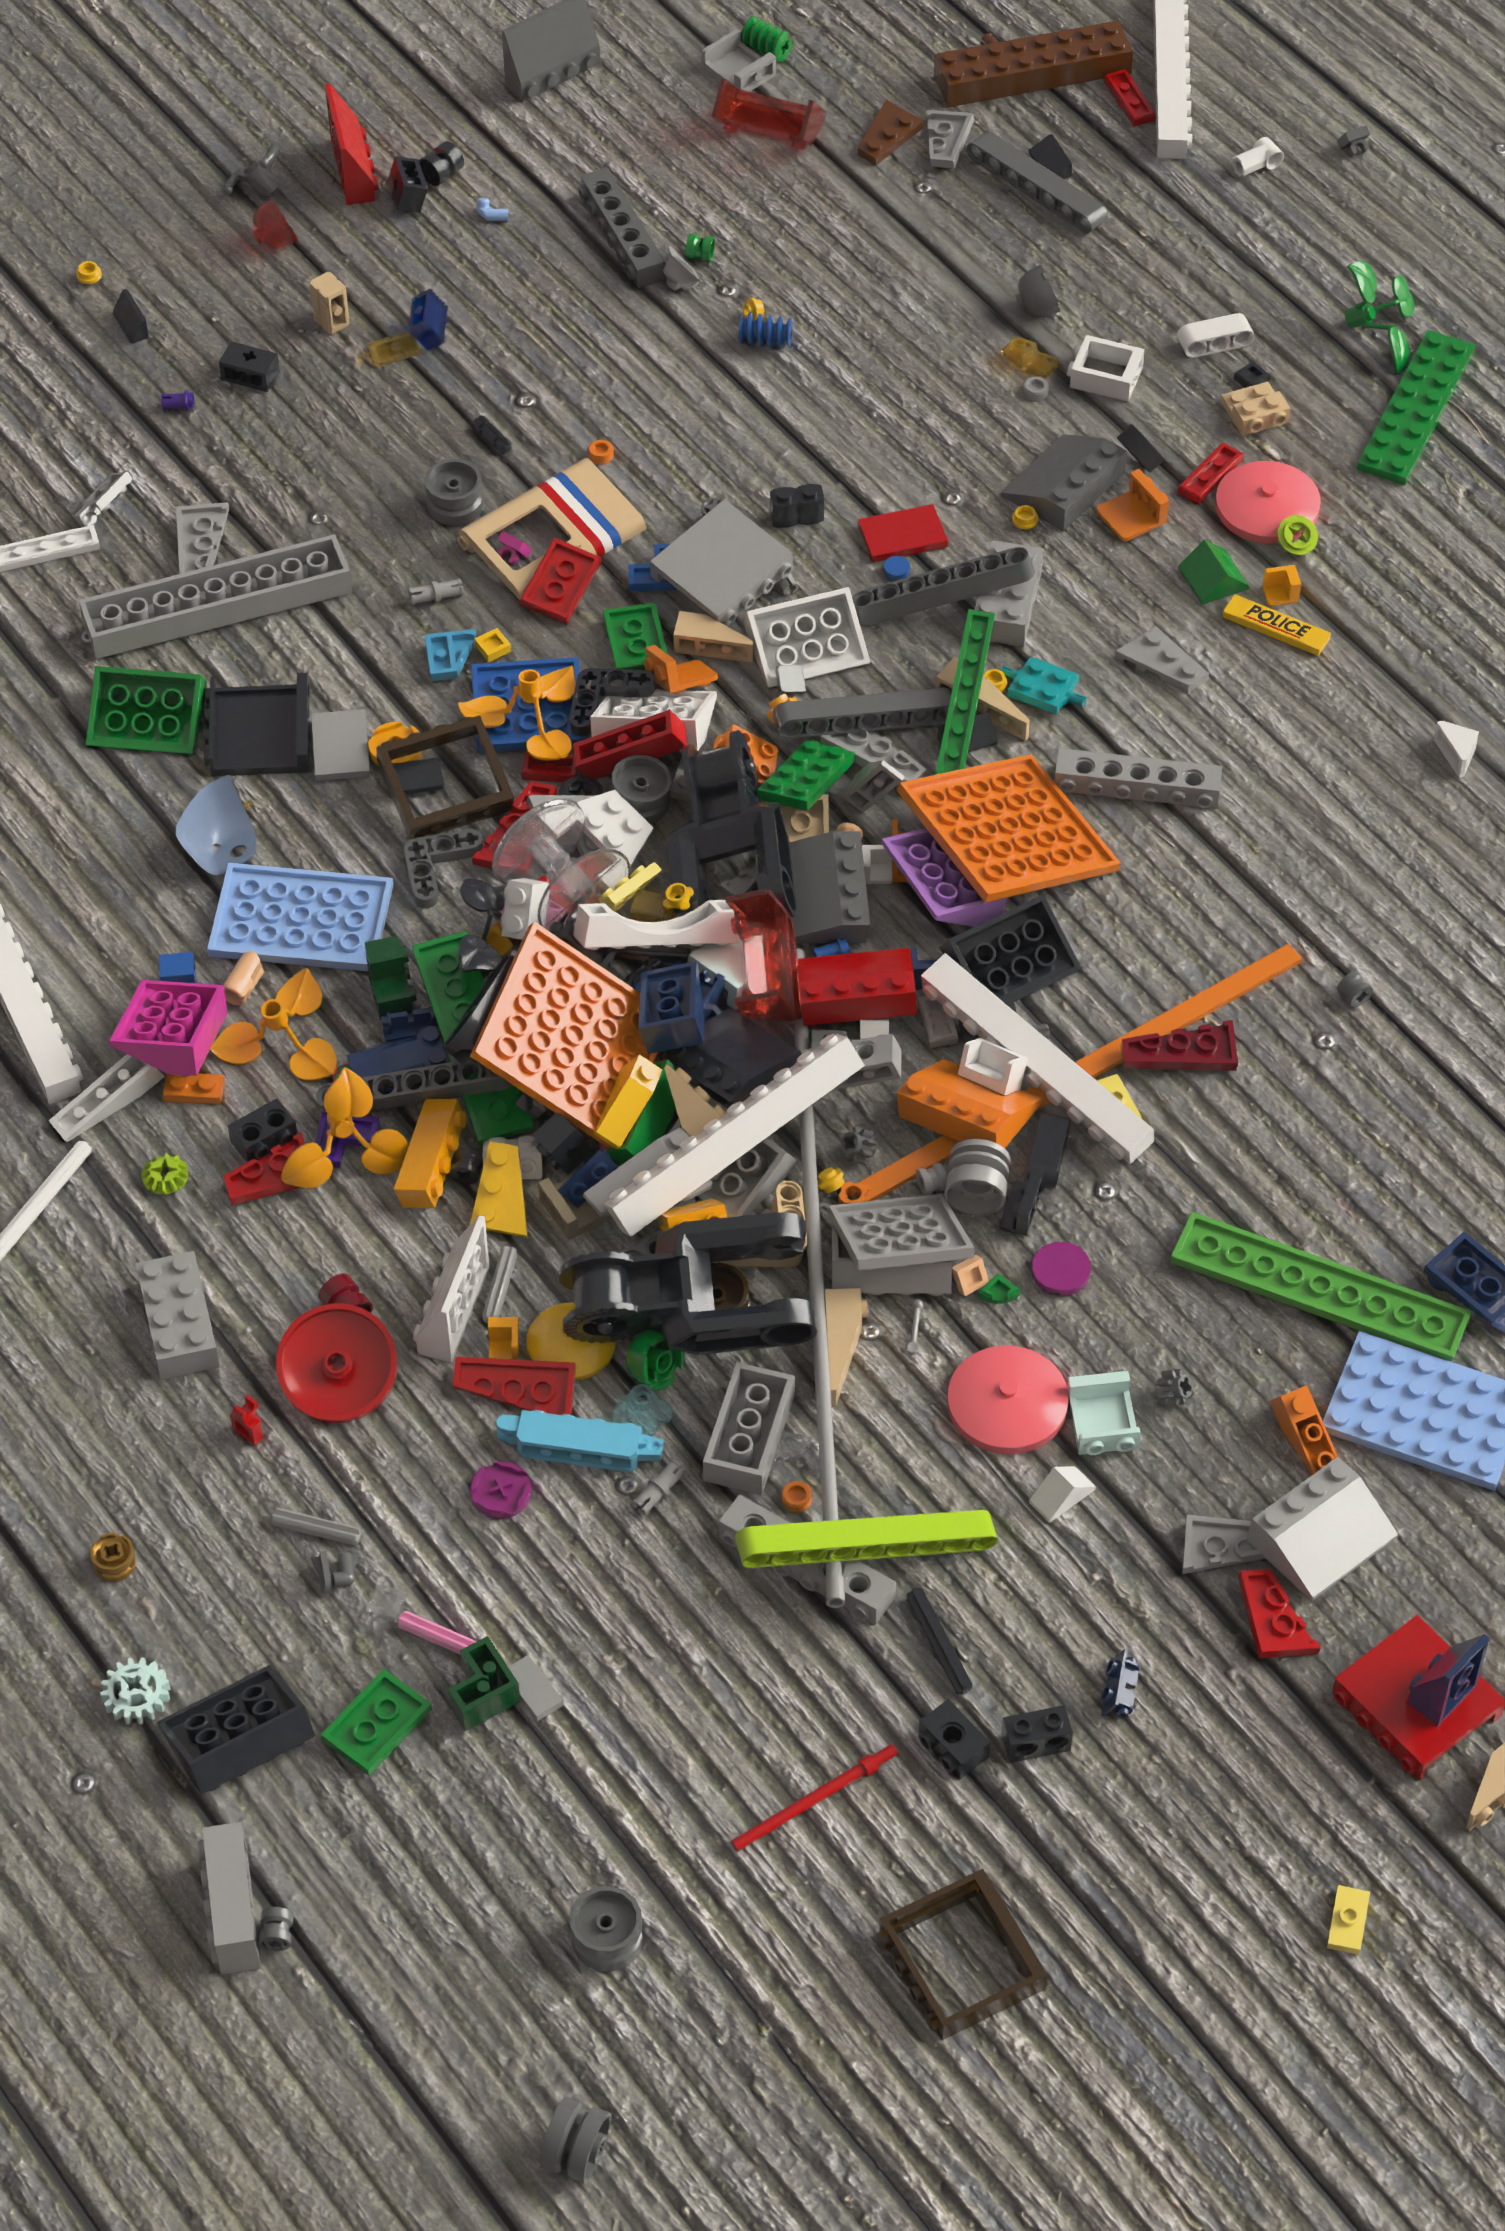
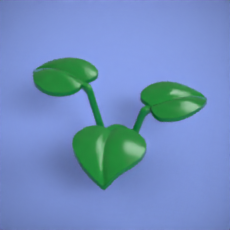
(1364, 314)

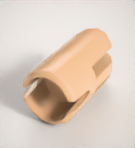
(243, 978)

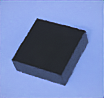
(1251, 375)

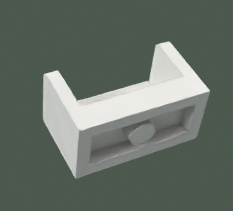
(992, 1066)

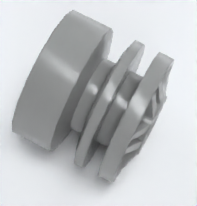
(977, 1177)

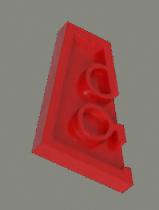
(261, 1176)
(1272, 1619)

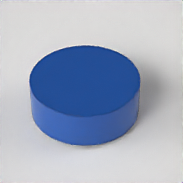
(896, 568)

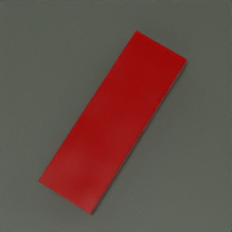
(1129, 97)
(1210, 473)

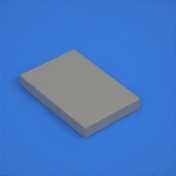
(340, 745)

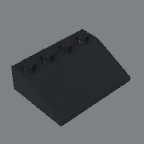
(1015, 951)
(733, 1058)
(237, 1729)

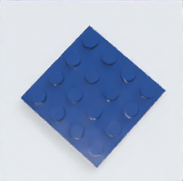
(521, 723)

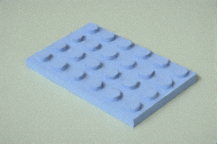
(299, 916)
(1421, 1410)

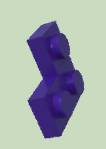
(365, 1126)

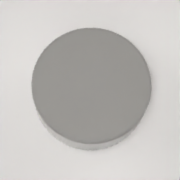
(1036, 388)

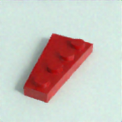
(520, 807)
(518, 1383)

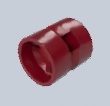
(343, 1290)

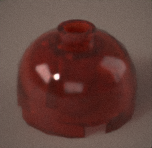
(272, 226)

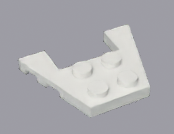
(615, 824)

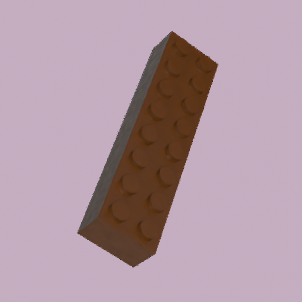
(1032, 63)

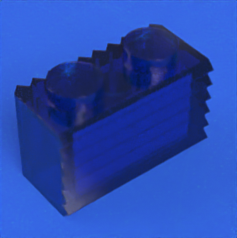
(428, 319)

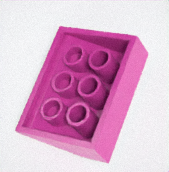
(171, 1025)

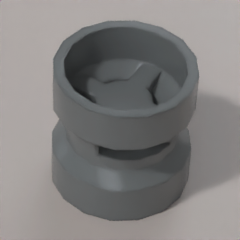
(275, 1930)

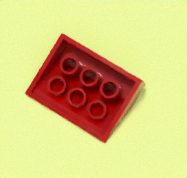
(350, 151)
(857, 986)

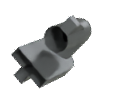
(347, 1564)

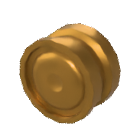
(113, 1557)

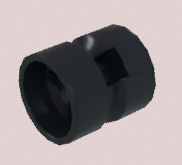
(441, 163)

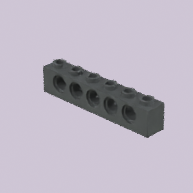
(622, 228)

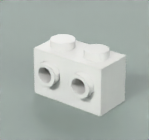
(521, 906)

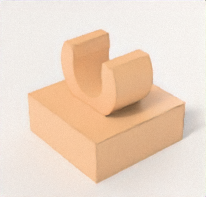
(970, 1275)

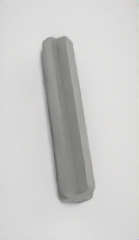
(500, 1283)
(316, 1526)

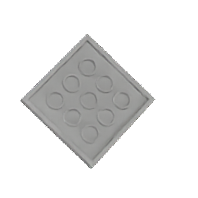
(901, 1232)

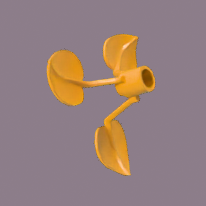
(555, 686)
(299, 995)
(345, 1098)

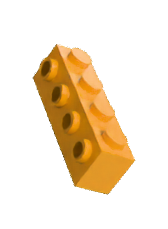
(430, 1153)

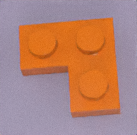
(194, 1089)

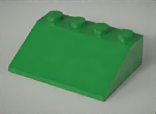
(145, 710)

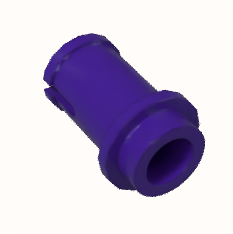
(178, 401)

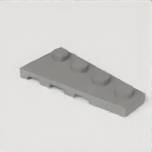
(199, 534)
(872, 748)

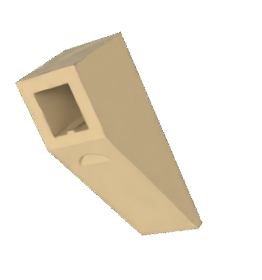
(691, 1103)
(1491, 1791)

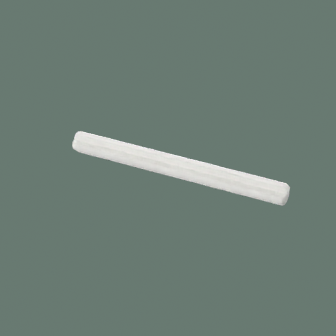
(43, 1196)

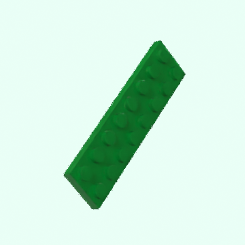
(1416, 407)
(450, 995)

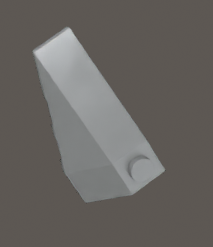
(644, 1160)

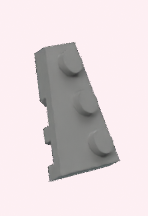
(947, 136)
(1216, 1543)

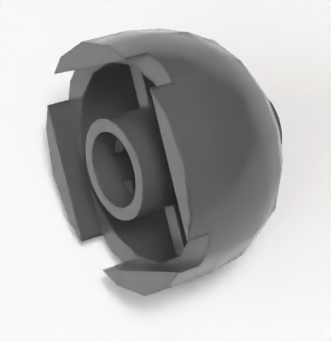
(1036, 293)

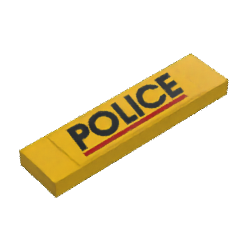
(1276, 625)

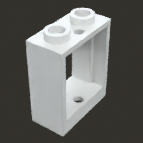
(1102, 382)

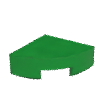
(998, 1291)

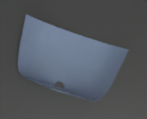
(216, 818)

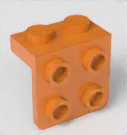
(1135, 510)
(677, 677)
(764, 752)

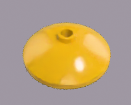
(549, 1343)

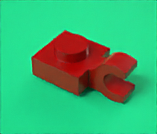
(246, 1422)

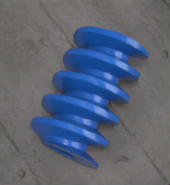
(765, 331)

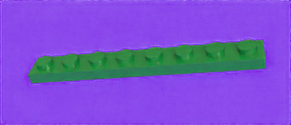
(965, 691)

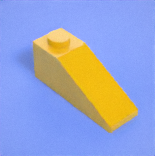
(627, 1100)

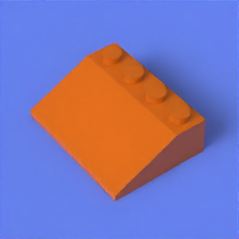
(963, 1108)

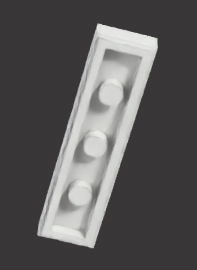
(48, 548)

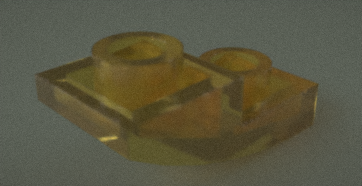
(1028, 358)

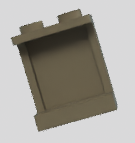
(568, 1217)

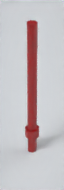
(865, 1766)

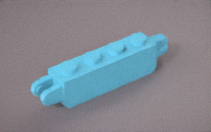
(578, 1440)

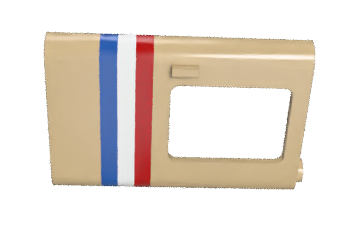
(578, 501)

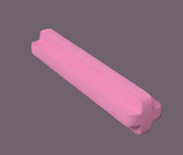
(433, 1632)

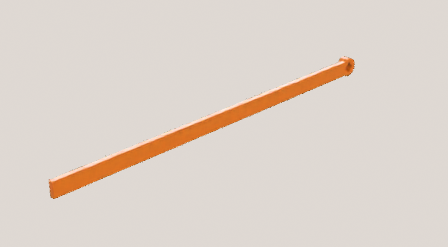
(1094, 1064)

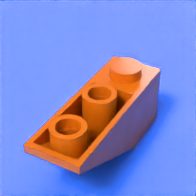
(1304, 1428)

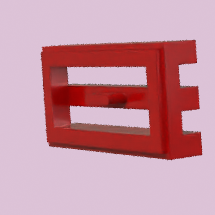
(549, 771)

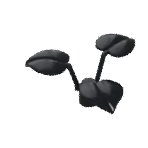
(472, 950)

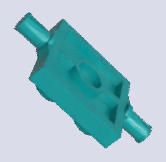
(1043, 685)

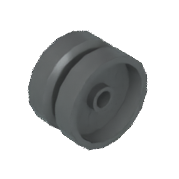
(454, 492)
(644, 785)
(606, 1928)
(575, 2140)

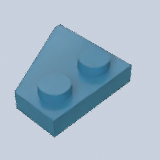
(448, 652)

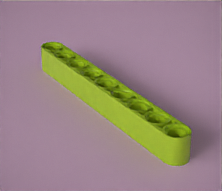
(865, 1538)

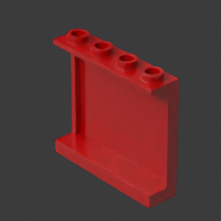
(1379, 1694)

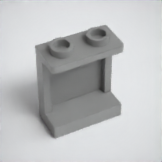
(737, 63)

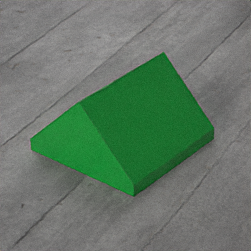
(1212, 573)

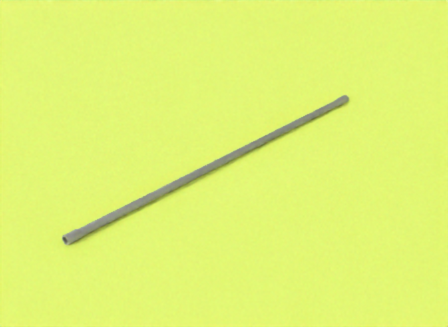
(834, 1580)

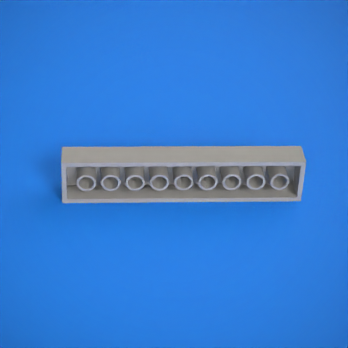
(215, 596)

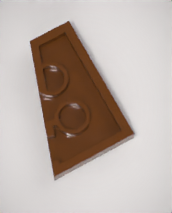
(888, 132)

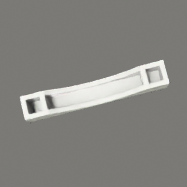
(602, 927)

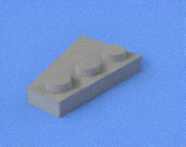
(1165, 658)

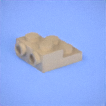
(1256, 408)
(809, 823)

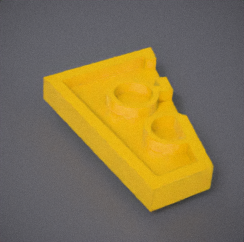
(501, 1191)

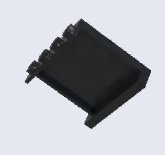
(258, 728)

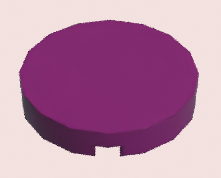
(1061, 1268)
(500, 1490)

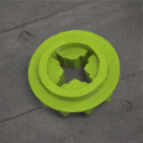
(1308, 536)
(174, 1180)

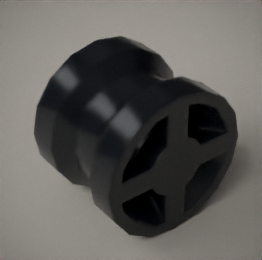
(466, 1166)

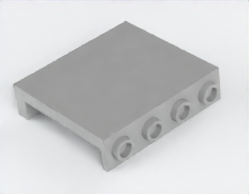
(723, 563)

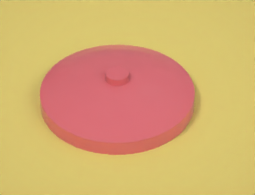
(1261, 495)
(1007, 1399)

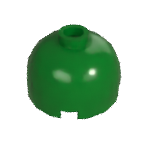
(652, 1360)

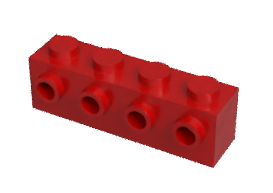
(649, 736)

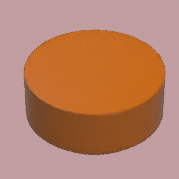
(600, 452)
(796, 1496)

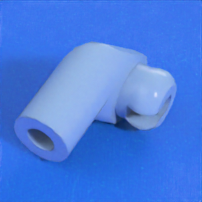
(488, 212)

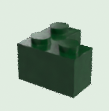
(389, 976)
(488, 1686)

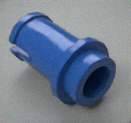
(834, 948)

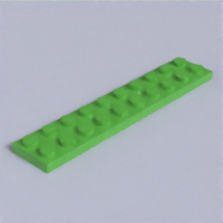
(1321, 1287)

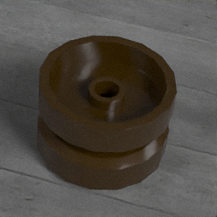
(729, 1287)

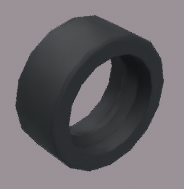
(1140, 448)

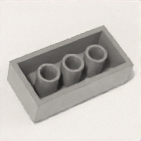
(1014, 603)
(177, 1315)
(748, 1428)
(228, 1898)

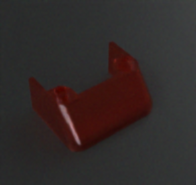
(767, 115)
(768, 957)

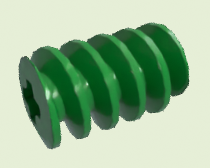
(766, 38)

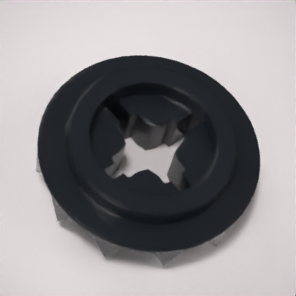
(574, 785)

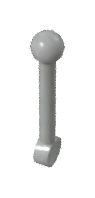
(912, 1347)

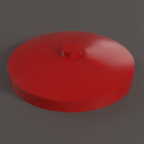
(336, 1363)

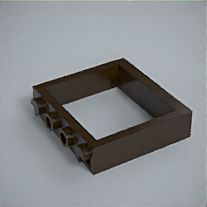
(456, 815)
(971, 1886)

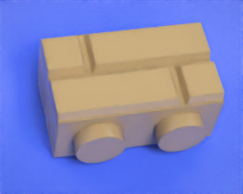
(329, 303)

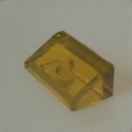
(393, 349)

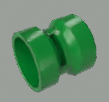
(700, 247)

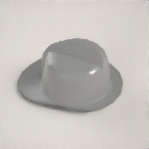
(679, 272)

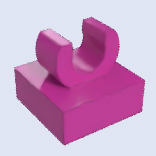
(514, 546)

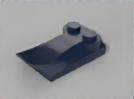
(401, 1055)
(1471, 1277)

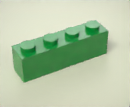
(651, 1121)

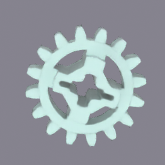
(135, 1691)

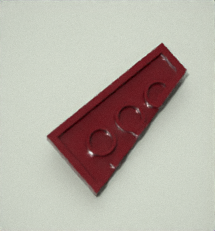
(1190, 1050)

